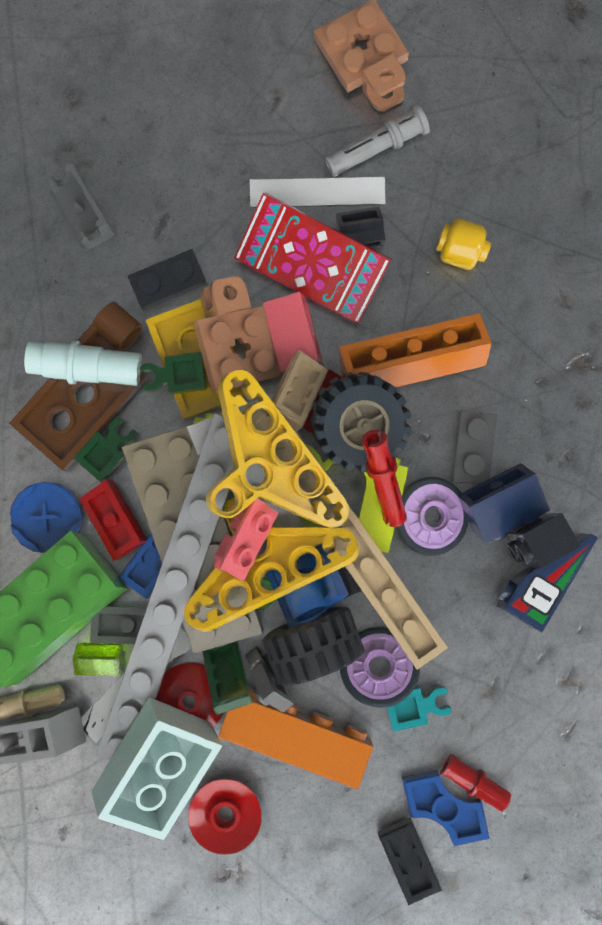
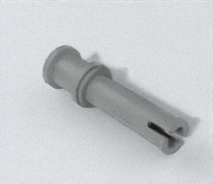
(391, 135)

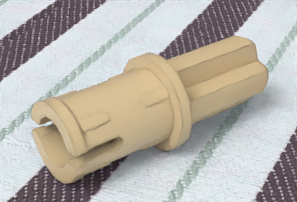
(28, 702)

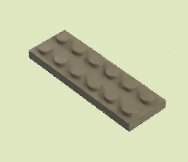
(162, 475)

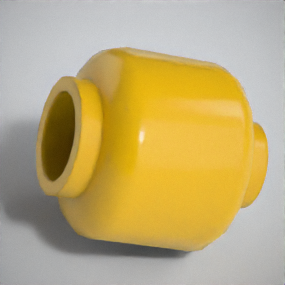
(463, 244)

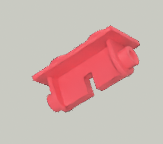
(239, 552)

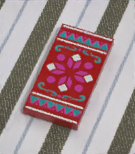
(312, 258)

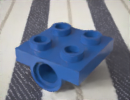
(312, 598)

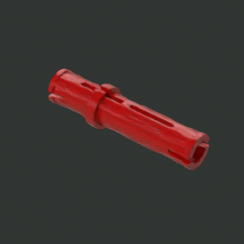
(382, 468)

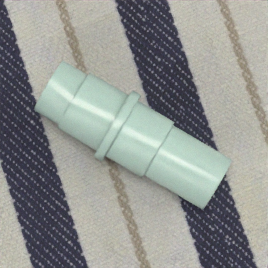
(82, 363)

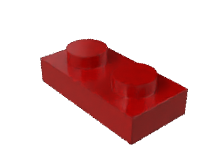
(112, 519)

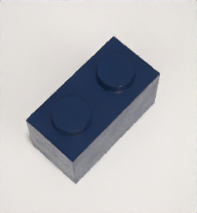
(504, 503)

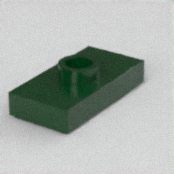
(227, 677)

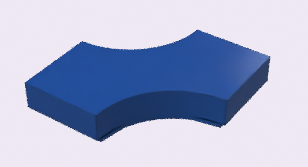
(460, 816)

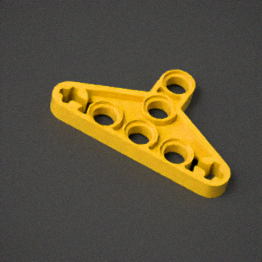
(258, 447)
(281, 554)

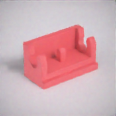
(292, 328)

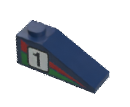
(537, 592)

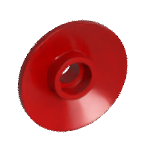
(192, 680)
(219, 833)

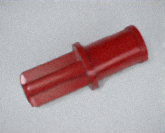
(476, 783)

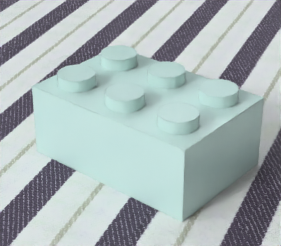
(155, 769)

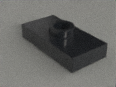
(409, 861)

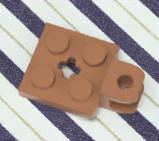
(377, 66)
(230, 319)

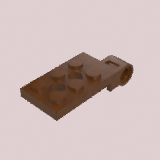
(112, 330)

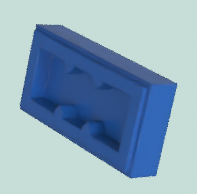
(143, 569)

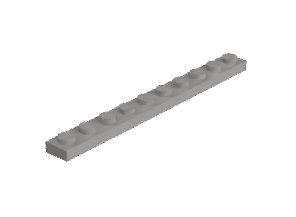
(172, 589)

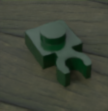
(182, 374)
(102, 453)

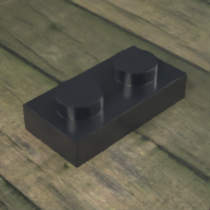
(167, 279)

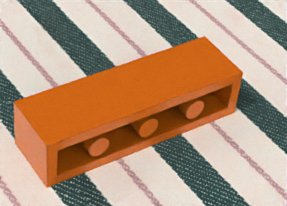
(420, 352)
(300, 740)

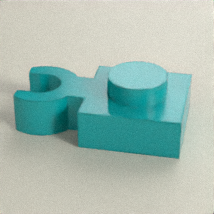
(413, 709)

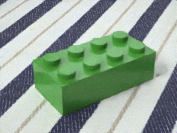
(52, 604)

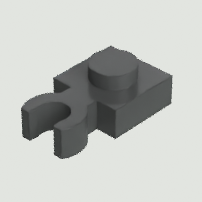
(266, 686)

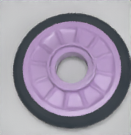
(452, 522)
(383, 690)

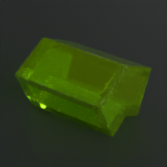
(91, 659)

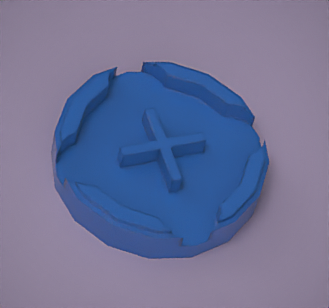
(44, 515)

